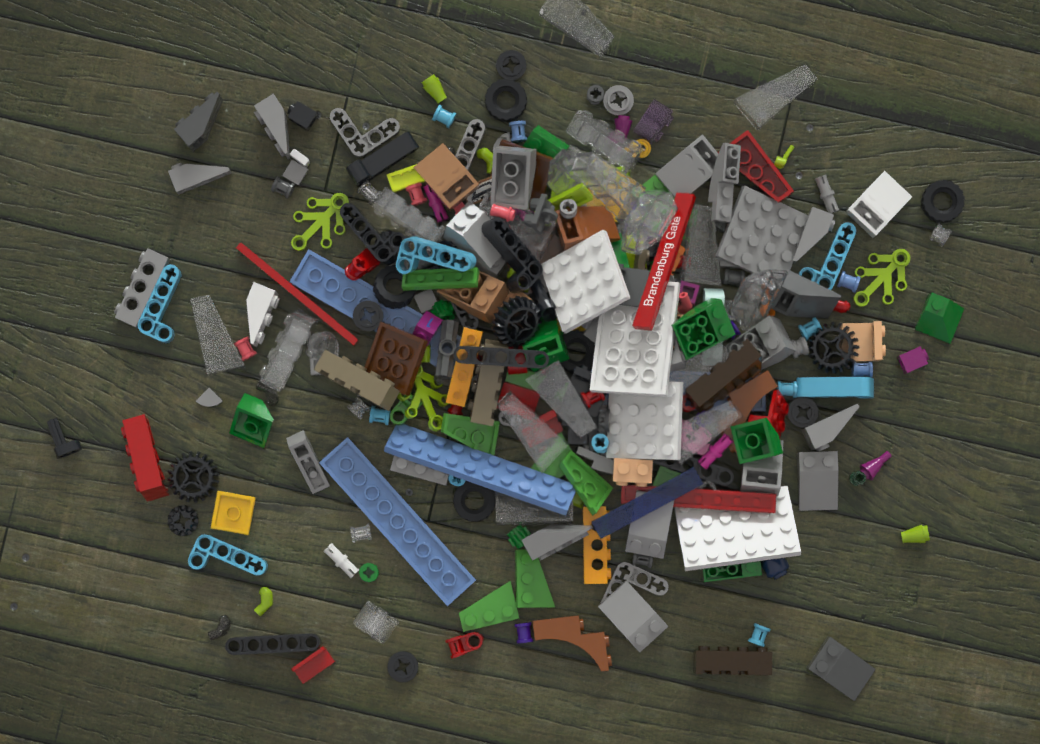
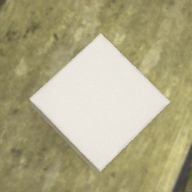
(300, 158)

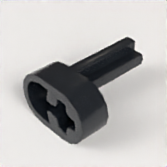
(544, 302)
(62, 448)

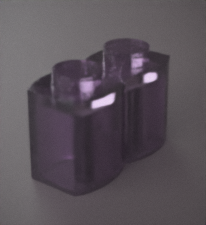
(653, 122)

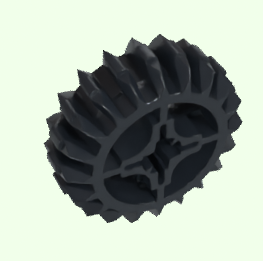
(516, 321)
(828, 355)
(186, 483)

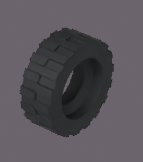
(491, 100)
(949, 188)
(383, 296)
(578, 336)
(473, 515)

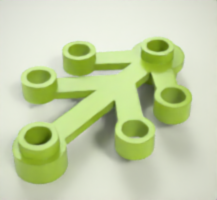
(322, 220)
(884, 275)
(422, 394)

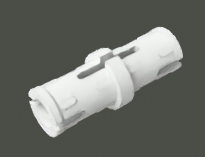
(341, 560)

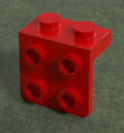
(777, 412)

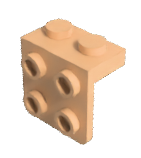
(869, 339)
(632, 470)

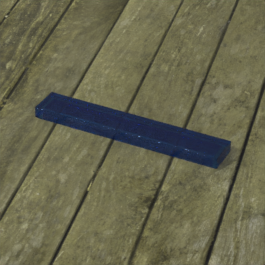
(647, 503)

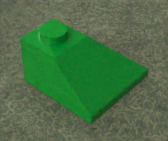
(939, 318)
(252, 421)
(756, 440)

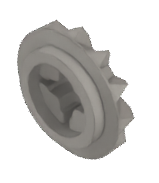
(622, 92)

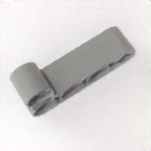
(469, 156)

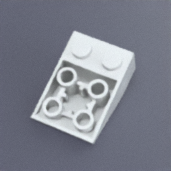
(878, 204)
(259, 307)

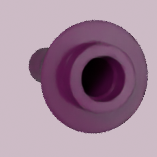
(623, 124)
(872, 467)

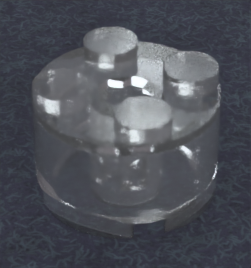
(375, 622)

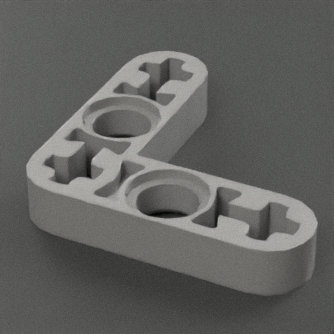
(364, 139)
(631, 578)

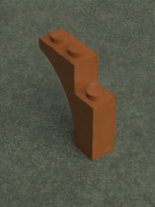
(748, 396)
(569, 630)

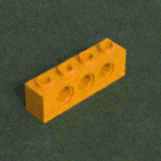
(463, 373)
(591, 575)

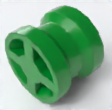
(369, 572)

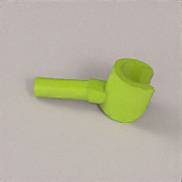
(779, 161)

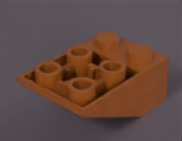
(586, 223)

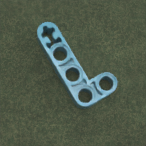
(832, 256)
(437, 257)
(163, 301)
(835, 387)
(229, 558)

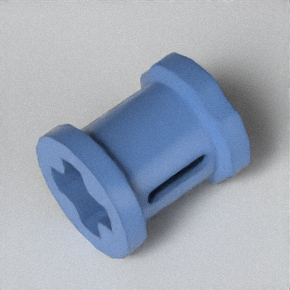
(518, 131)
(848, 281)
(862, 369)

